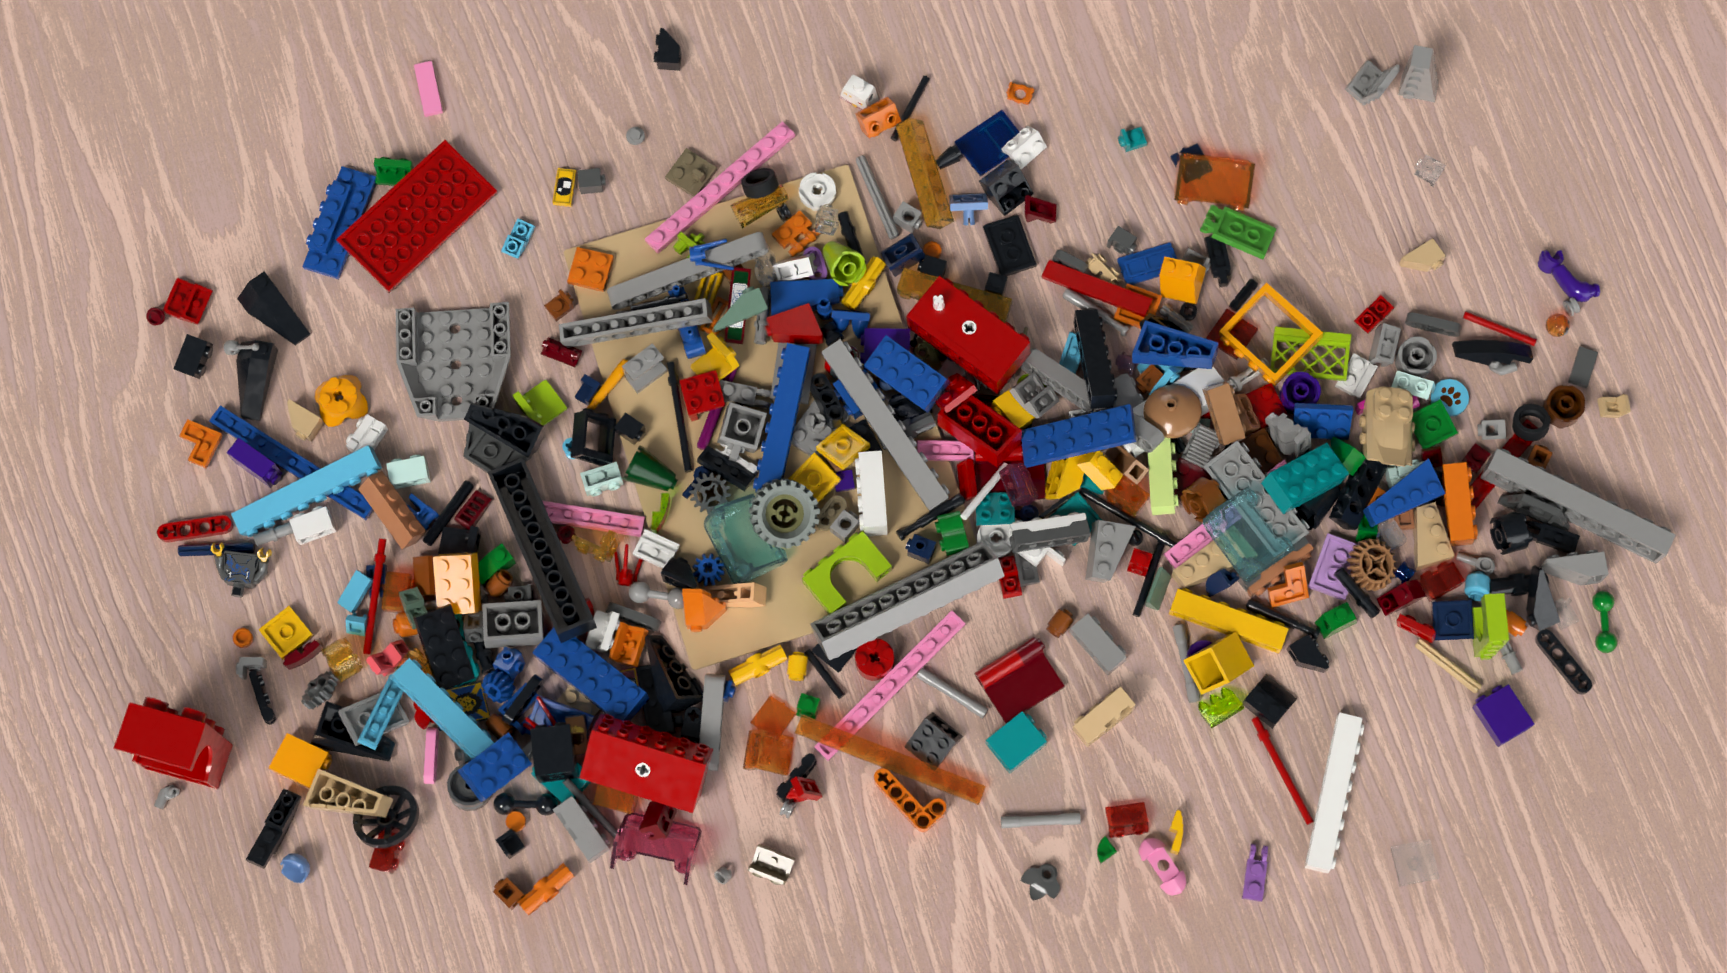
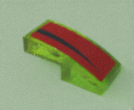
(659, 518)

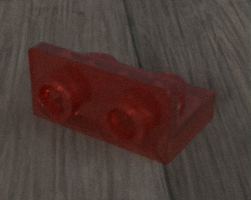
(1127, 819)
(386, 859)

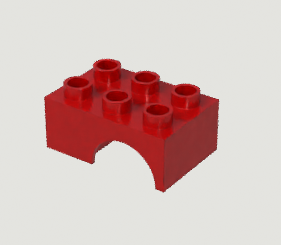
(174, 744)

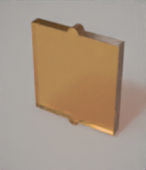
(773, 716)

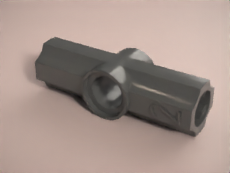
(916, 426)

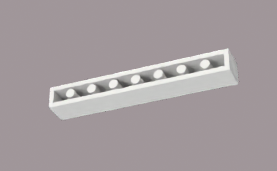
(1333, 793)

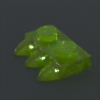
(1220, 708)

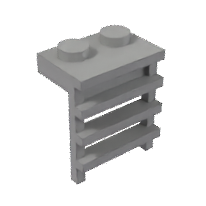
(1370, 82)

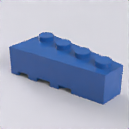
(1410, 492)

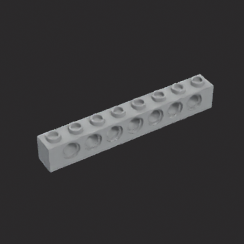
(636, 323)

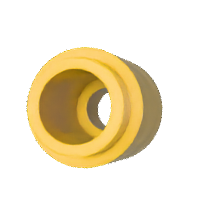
(797, 666)

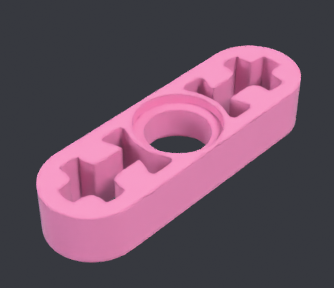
(431, 755)

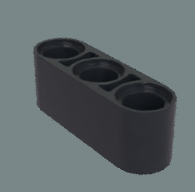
(826, 392)

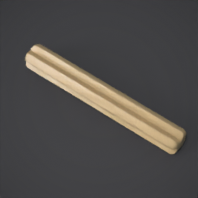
(1448, 665)

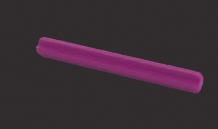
(712, 419)

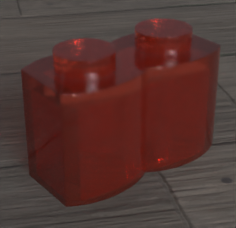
(1441, 581)

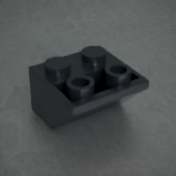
(1006, 186)

